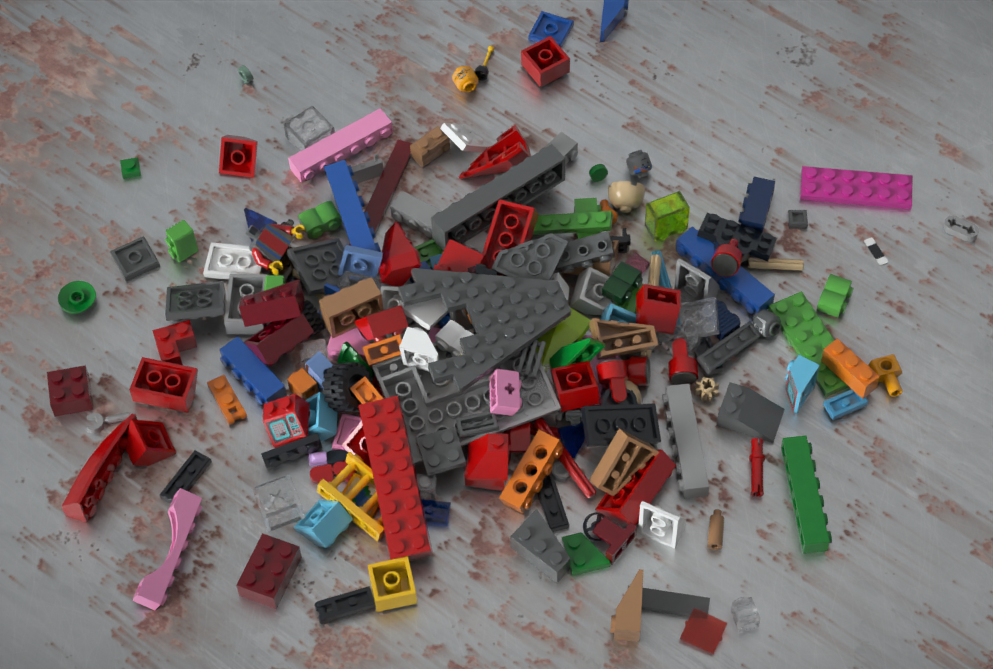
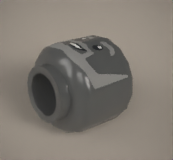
(767, 323)

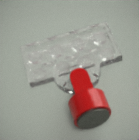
(694, 321)

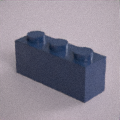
(757, 203)

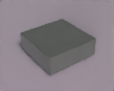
(797, 219)

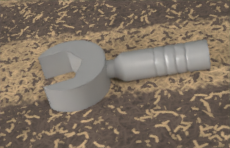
(101, 422)

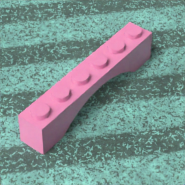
(181, 513)

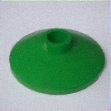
(74, 291)

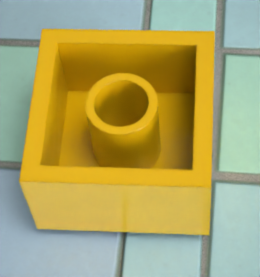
(392, 584)

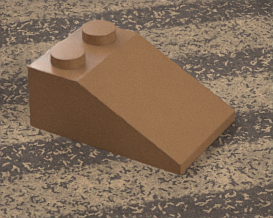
(627, 621)

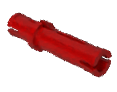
(757, 459)

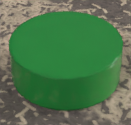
(598, 172)

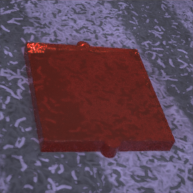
(703, 631)

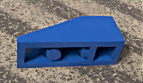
(612, 14)

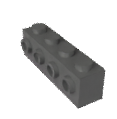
(586, 252)

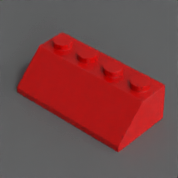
(644, 485)

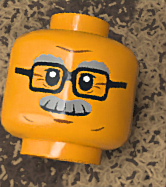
(465, 79)

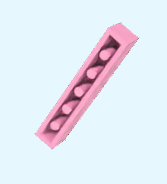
(341, 145)

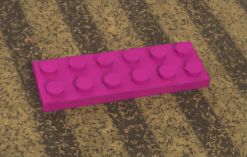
(856, 187)

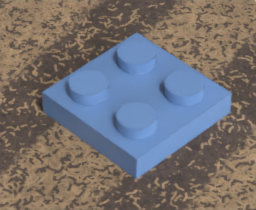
(360, 261)

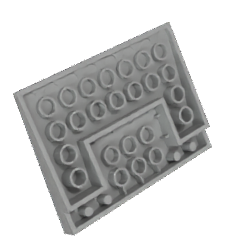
(435, 406)

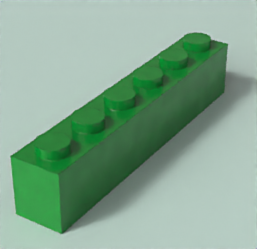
(805, 494)

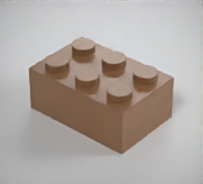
(349, 305)

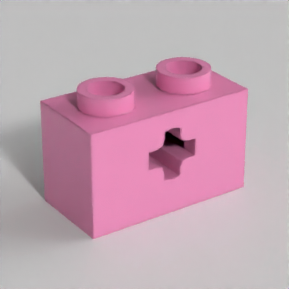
(505, 392)

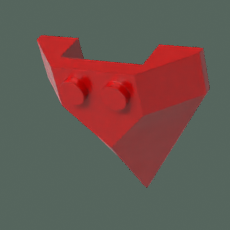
(501, 156)

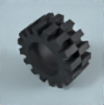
(313, 317)

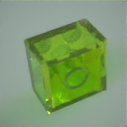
(667, 216)

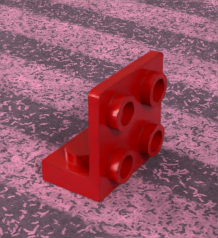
(458, 258)

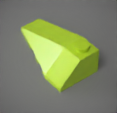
(563, 334)

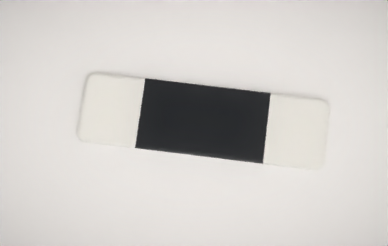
(875, 250)

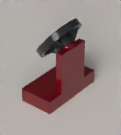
(610, 533)

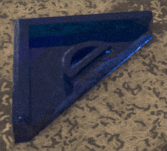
(572, 438)

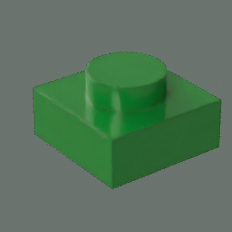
(130, 167)

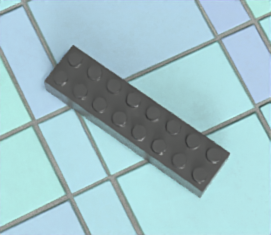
(517, 185)

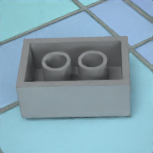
(238, 287)

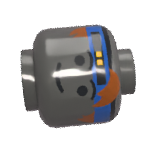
(639, 163)

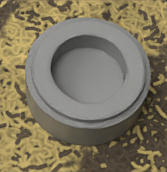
(559, 472)

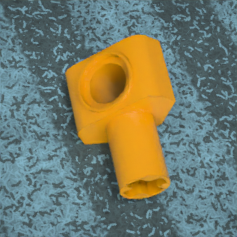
(888, 376)

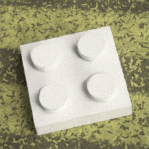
(464, 137)

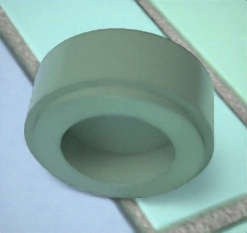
(245, 74)

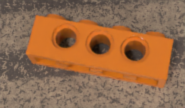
(540, 444)

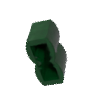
(622, 283)

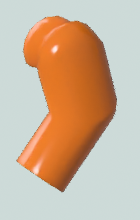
(605, 207)

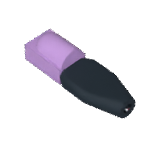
(326, 458)

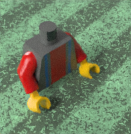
(271, 243)

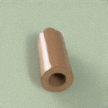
(716, 530)

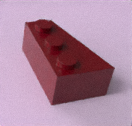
(273, 304)

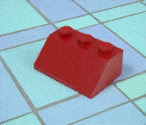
(164, 384)

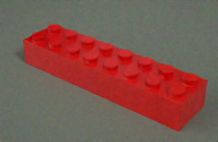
(395, 479)

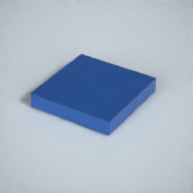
(551, 25)

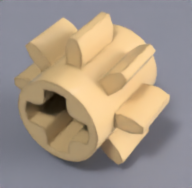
(707, 389)

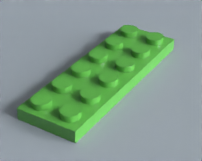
(807, 337)

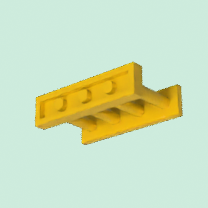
(360, 515)

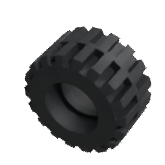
(338, 384)

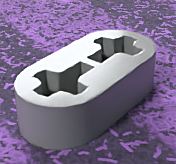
(961, 228)

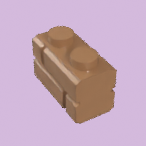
(430, 146)

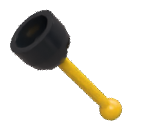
(483, 69)

